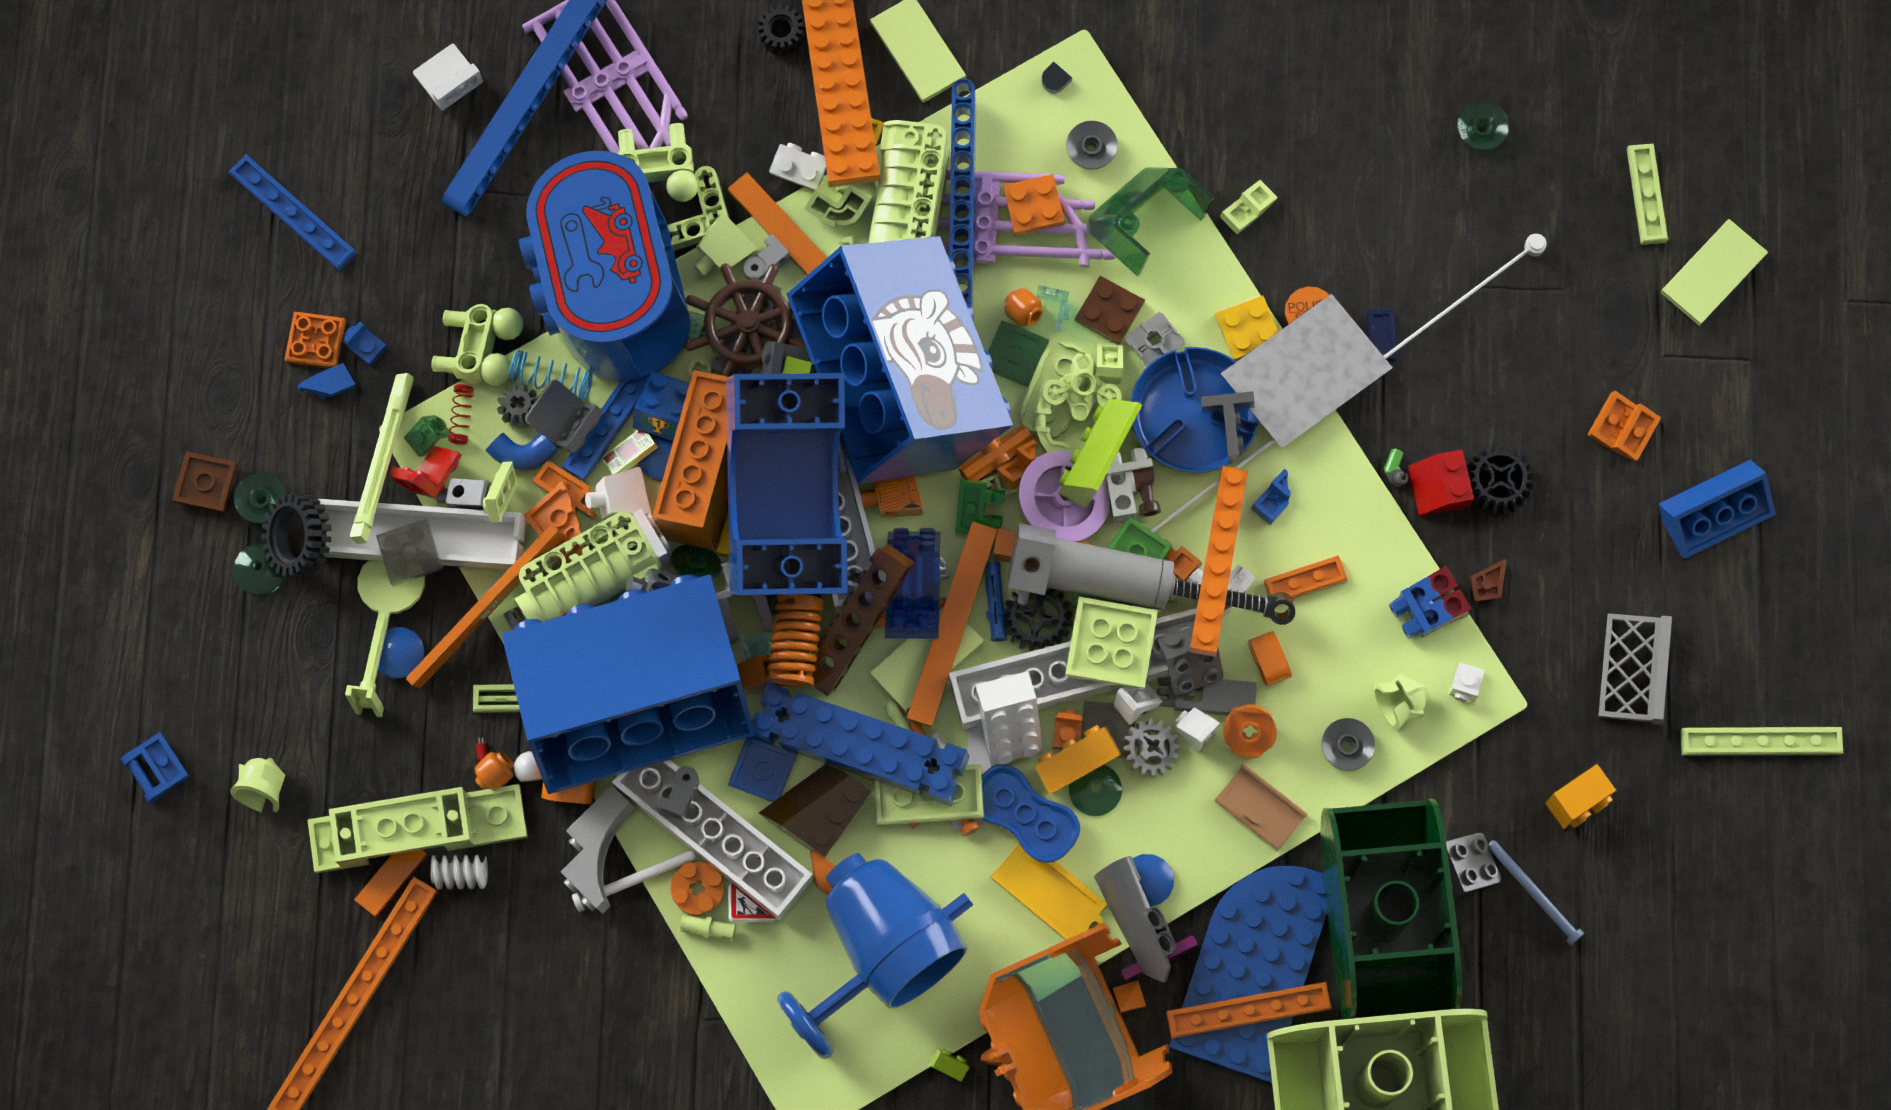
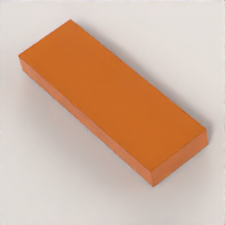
(1308, 578)
(389, 880)

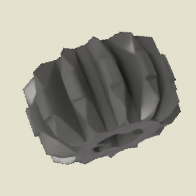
(507, 403)

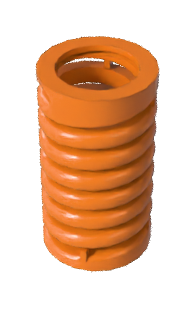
(801, 637)

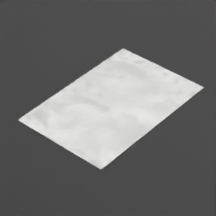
(1307, 370)

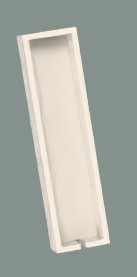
(460, 535)

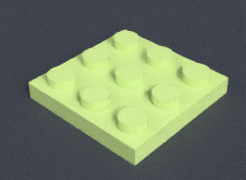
(1111, 643)

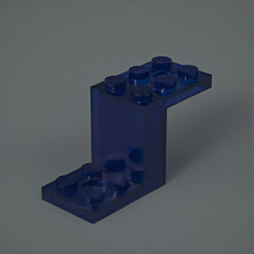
(916, 605)

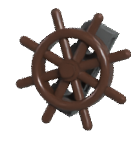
(746, 324)

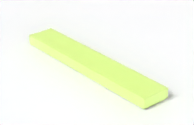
(1761, 741)

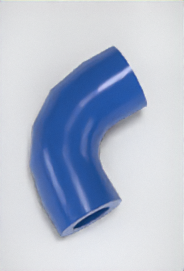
(523, 456)

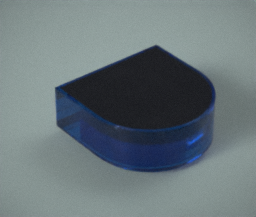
(1055, 78)

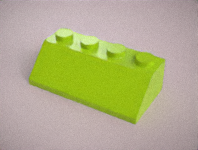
(1098, 451)

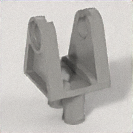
(724, 596)

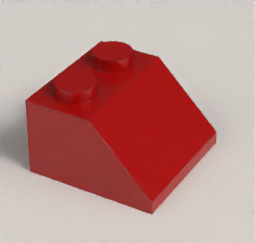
(1441, 483)

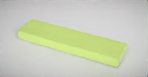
(1647, 194)

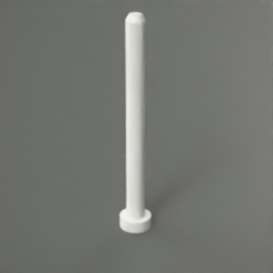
(639, 876)

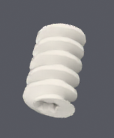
(459, 872)

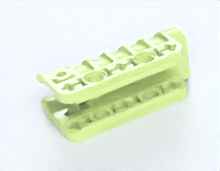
(904, 178)
(587, 577)

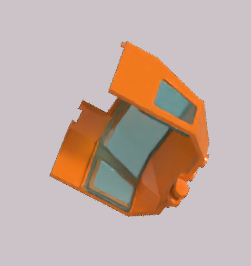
(1063, 1030)

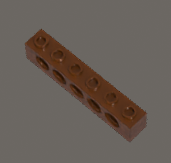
(896, 569)

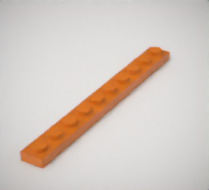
(354, 997)

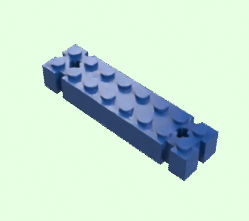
(859, 744)

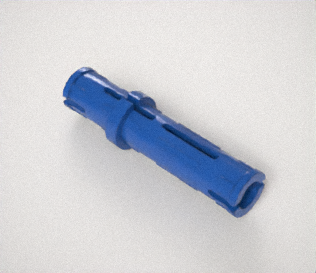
(992, 571)

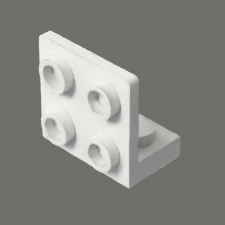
(448, 76)

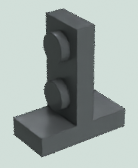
(1227, 404)

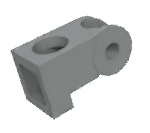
(773, 254)

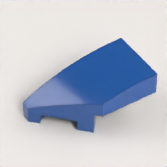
(329, 382)
(1274, 499)

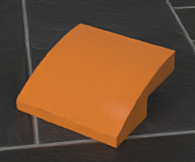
(1624, 426)

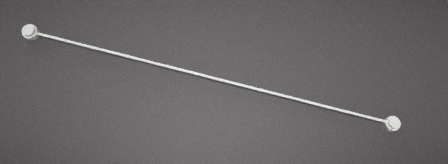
(1533, 246)

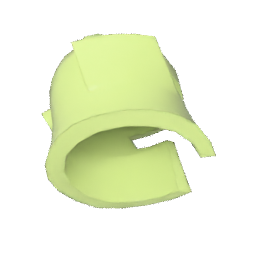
(1400, 700)
(258, 781)

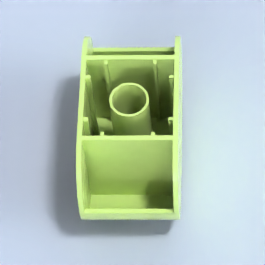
(1385, 1063)

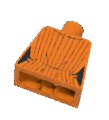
(894, 497)

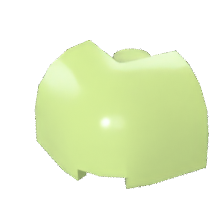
(840, 203)

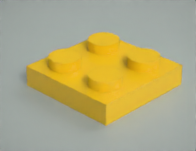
(1246, 326)

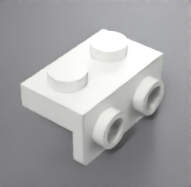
(798, 166)

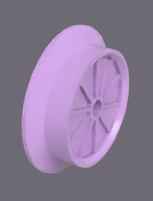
(1046, 508)

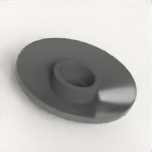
(1094, 134)
(1357, 735)

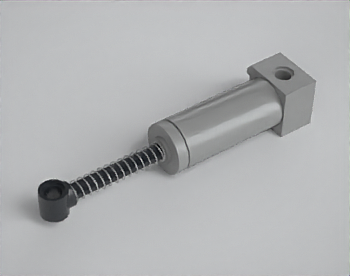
(1113, 575)

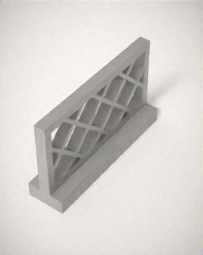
(1658, 674)

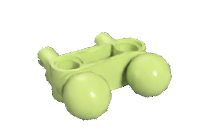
(659, 162)
(478, 343)

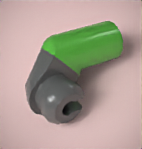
(1392, 469)

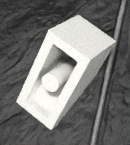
(1196, 728)

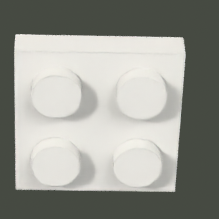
(658, 544)

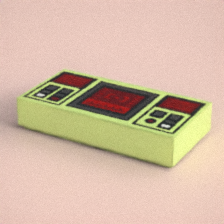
(630, 452)

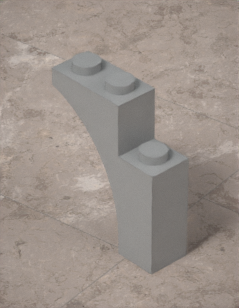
(592, 838)

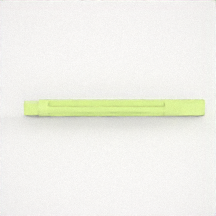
(381, 459)

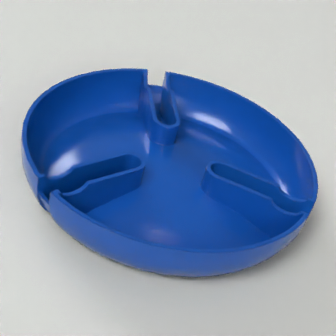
(1171, 411)

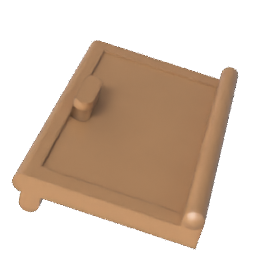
(1261, 805)

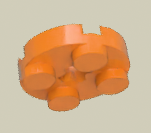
(1241, 718)
(691, 874)

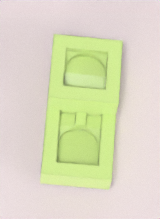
(1248, 207)

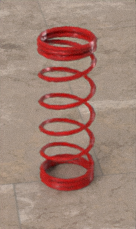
(453, 437)

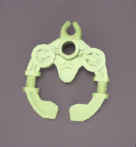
(1079, 403)

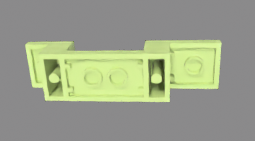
(416, 823)

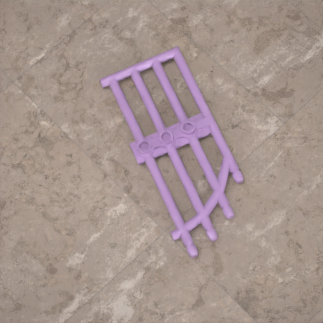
(607, 80)
(987, 224)

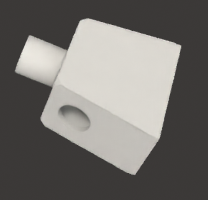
(620, 493)

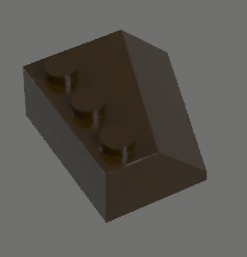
(818, 808)

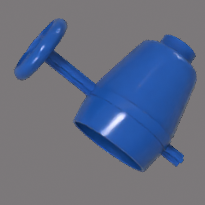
(892, 937)

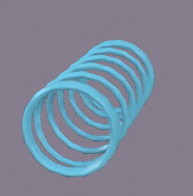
(588, 375)

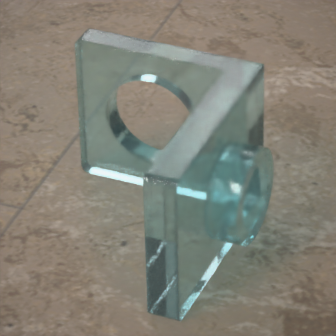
(1060, 296)
(757, 644)

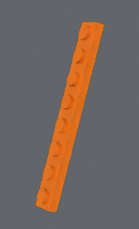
(1218, 561)

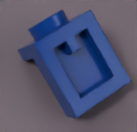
(364, 343)

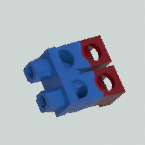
(1423, 607)

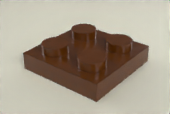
(1109, 310)
(205, 482)

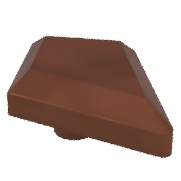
(1488, 583)

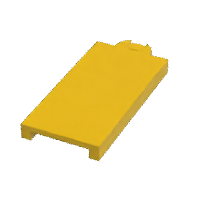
(1050, 893)

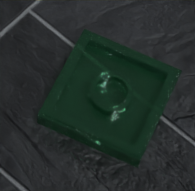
(1016, 353)

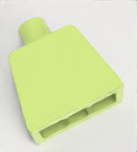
(722, 245)

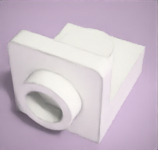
(1466, 683)

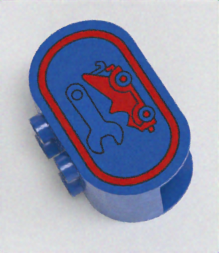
(605, 266)

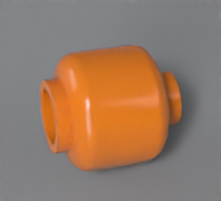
(1023, 307)
(494, 771)

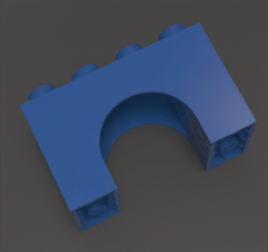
(785, 483)

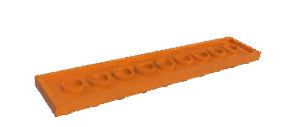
(841, 92)

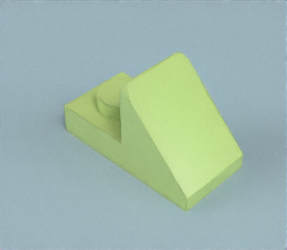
(1109, 363)

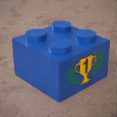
(660, 405)

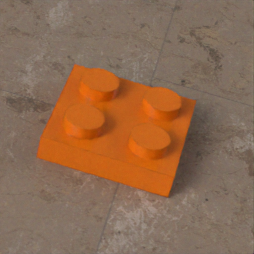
(1034, 204)

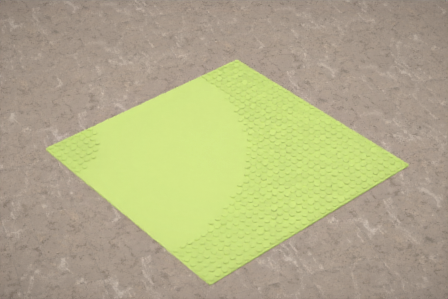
(1334, 644)

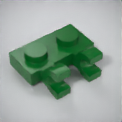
(972, 505)

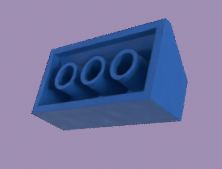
(1718, 508)

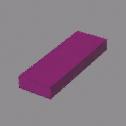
(1182, 947)

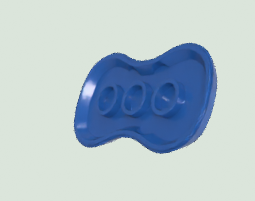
(1040, 825)

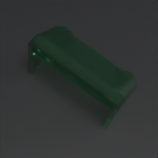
(1115, 220)

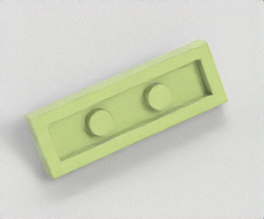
(500, 492)

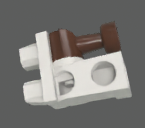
(1129, 478)

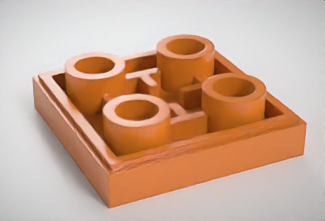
(315, 340)

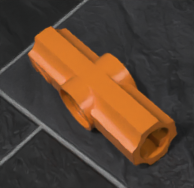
(995, 454)

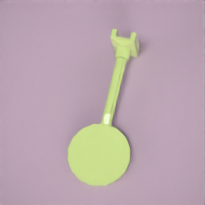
(387, 600)

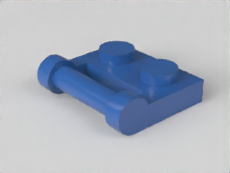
(162, 762)

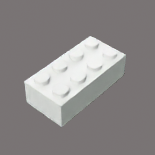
(1010, 718)

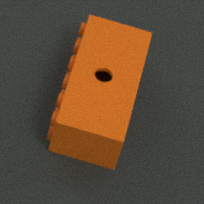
(695, 481)

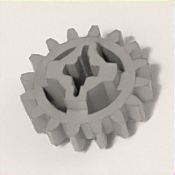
(1142, 740)

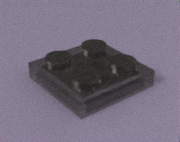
(409, 552)

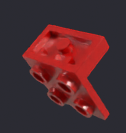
(431, 474)

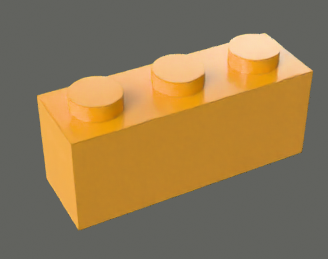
(1077, 759)

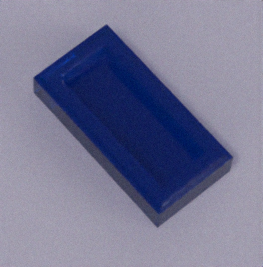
(1382, 331)

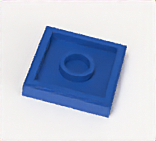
(762, 769)

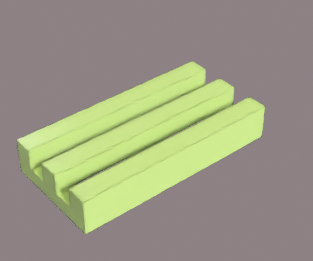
(494, 708)

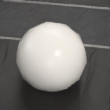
(526, 768)

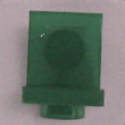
(426, 434)

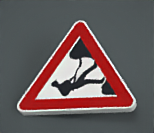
(744, 908)

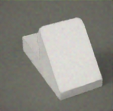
(1133, 702)

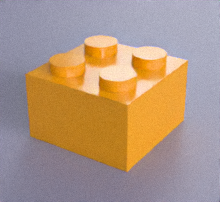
(1575, 800)

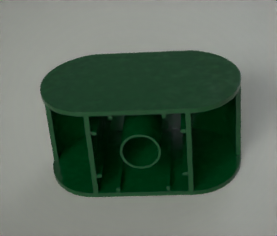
(1390, 909)

